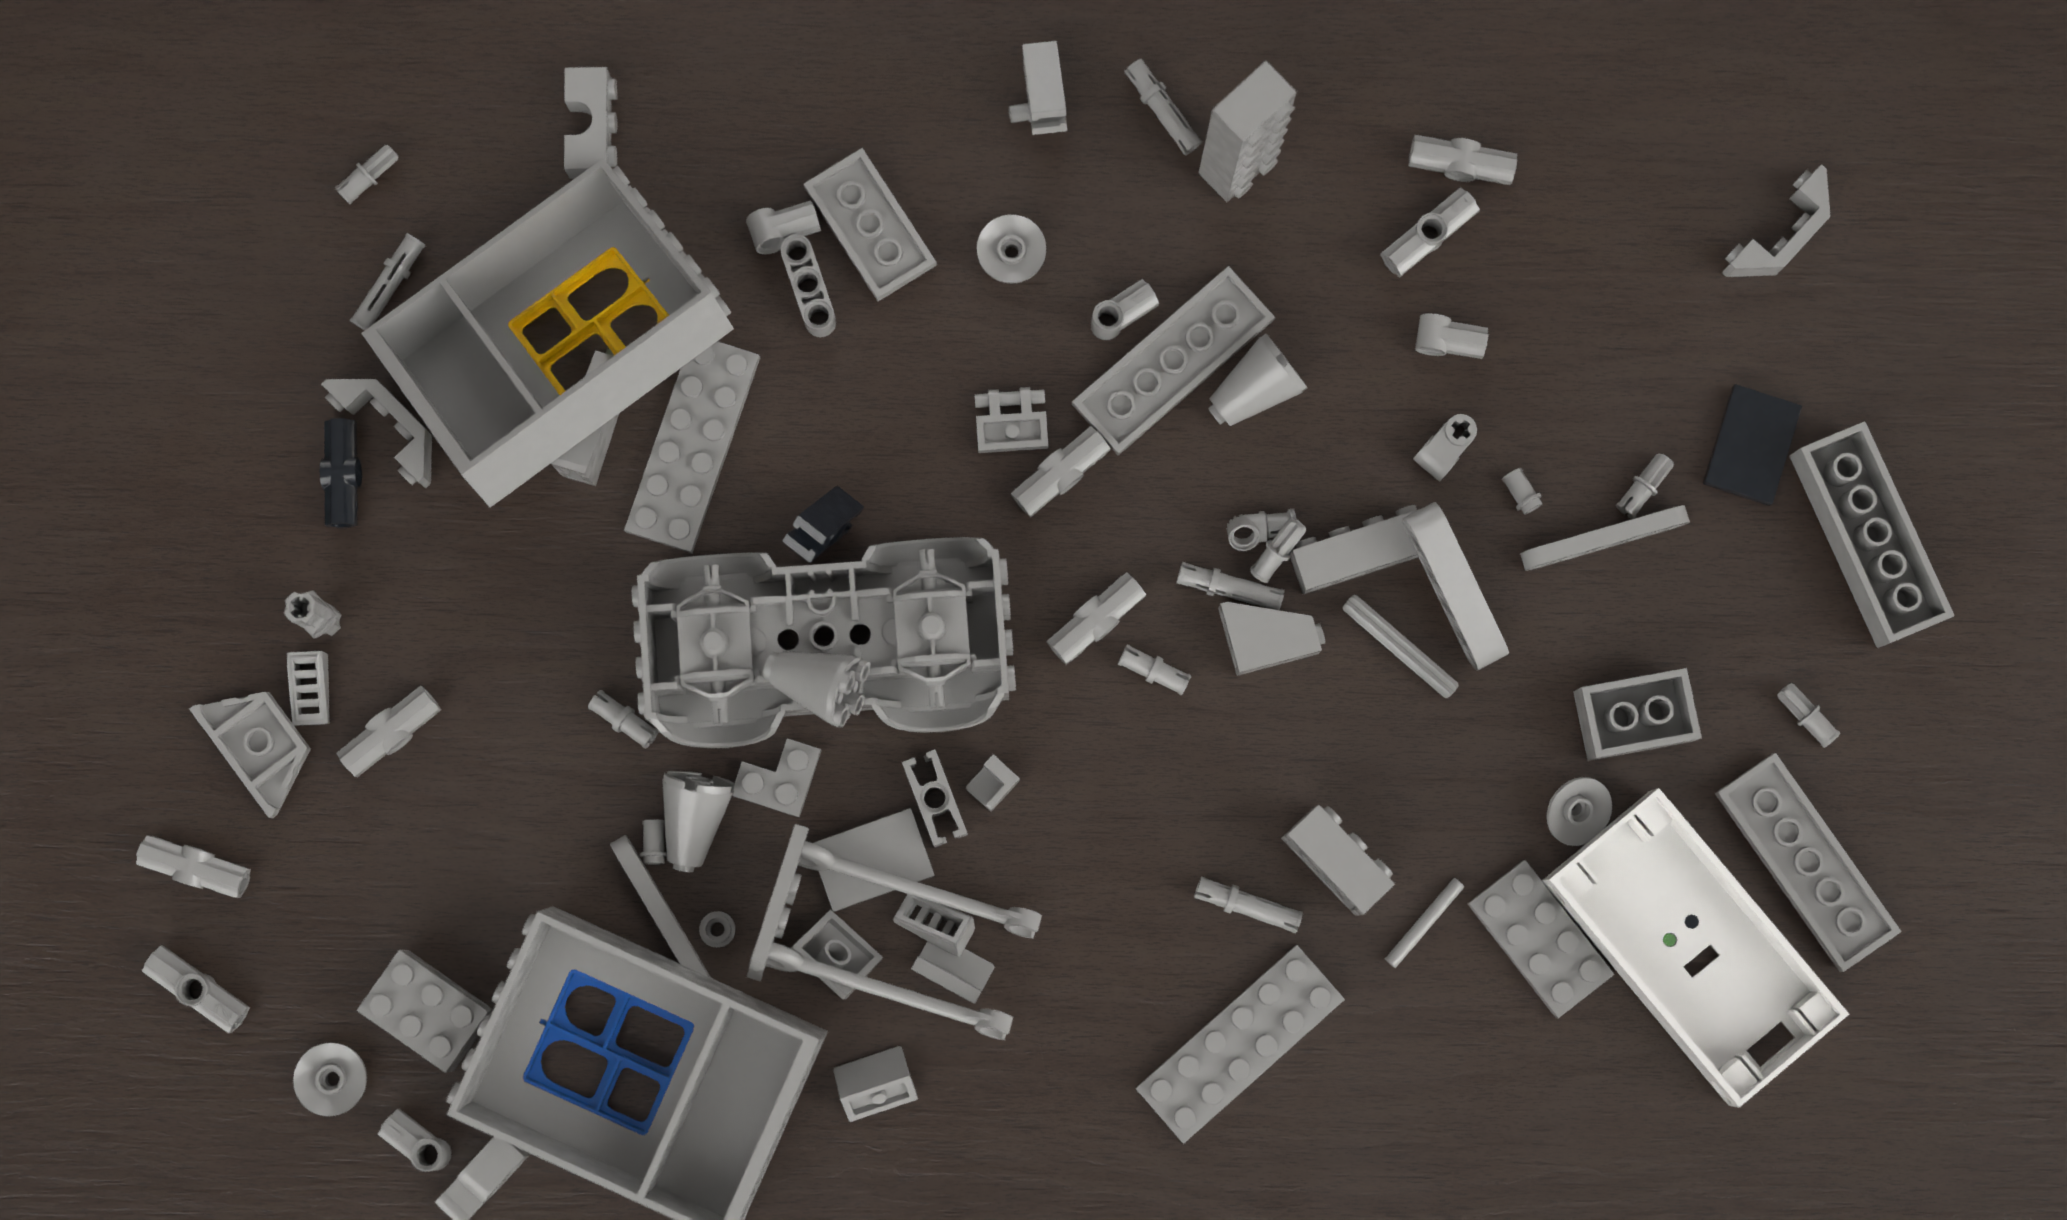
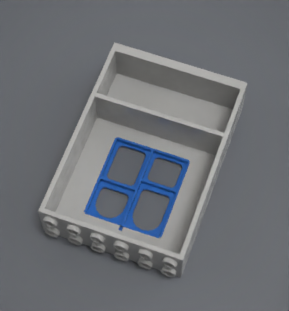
(716, 1102)

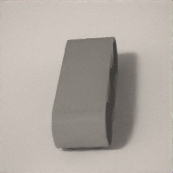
(808, 269)

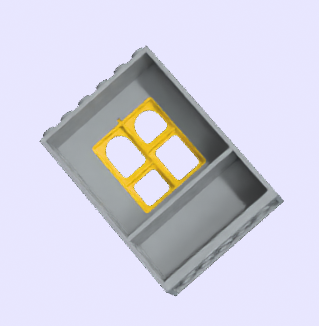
(478, 378)

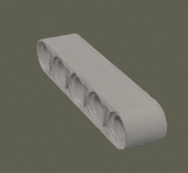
(1455, 586)

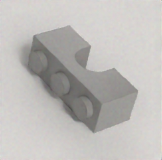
(590, 92)

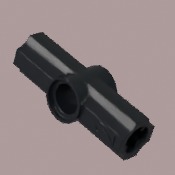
(340, 473)

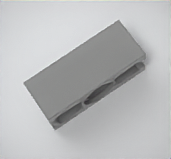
(1044, 87)
(921, 791)

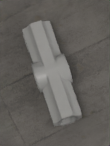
(1462, 159)
(1444, 218)
(1060, 471)
(312, 614)
(1096, 618)
(388, 731)
(193, 866)
(178, 976)

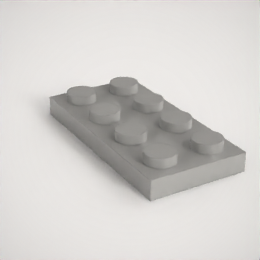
(870, 224)
(1540, 939)

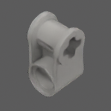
(1443, 449)

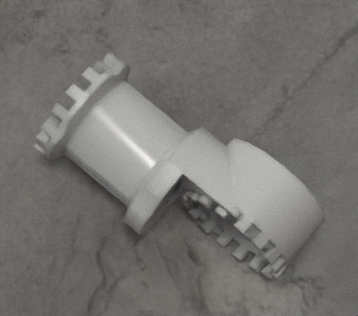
(1263, 527)

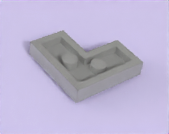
(781, 789)

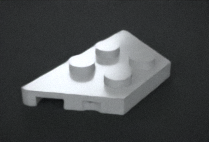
(257, 745)

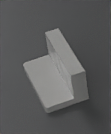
(961, 974)
(874, 1083)

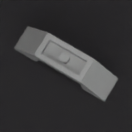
(1814, 201)
(355, 393)

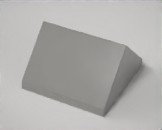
(839, 946)

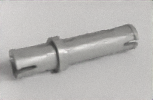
(1154, 95)
(411, 249)
(1237, 588)
(1241, 902)

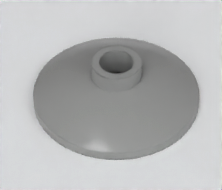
(1011, 232)
(1589, 816)
(312, 1082)

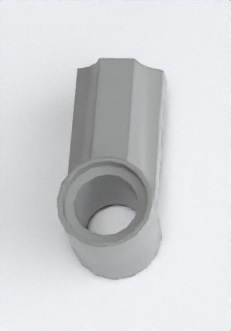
(771, 227)
(1125, 308)
(1441, 336)
(412, 1141)

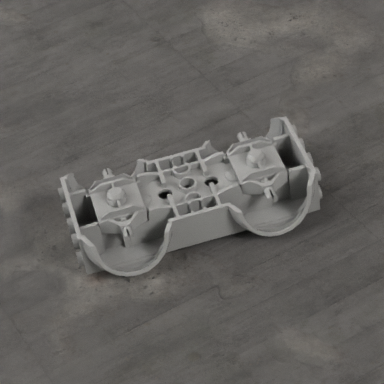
(719, 616)

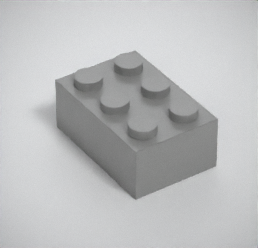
(1637, 714)
(1339, 859)
(425, 1010)

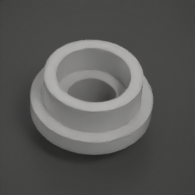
(707, 923)

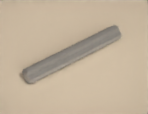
(1400, 646)

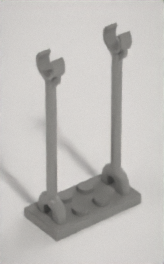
(812, 856)

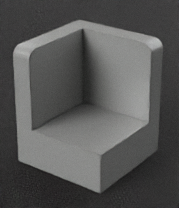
(992, 783)

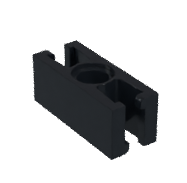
(823, 524)

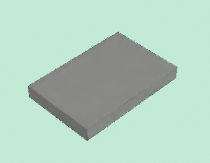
(886, 845)

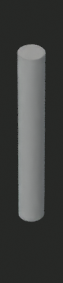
(1424, 922)

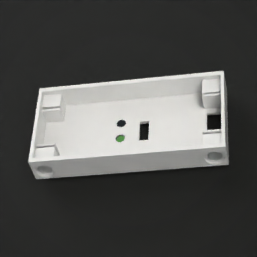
(1653, 903)

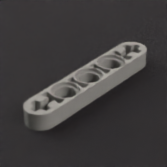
(1605, 538)
(657, 905)

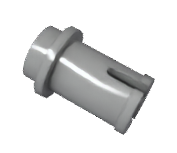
(1522, 491)
(653, 842)

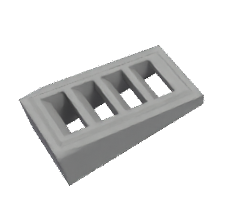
(295, 675)
(943, 939)

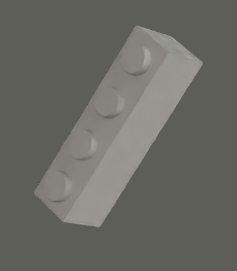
(1353, 552)

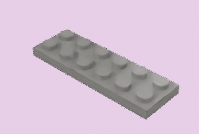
(1173, 360)
(692, 446)
(1808, 862)
(1240, 1044)

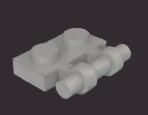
(1011, 431)

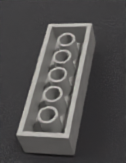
(1247, 132)
(1871, 534)

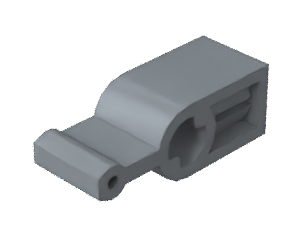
(481, 1179)

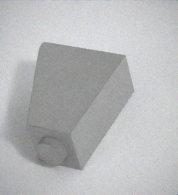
(1268, 636)

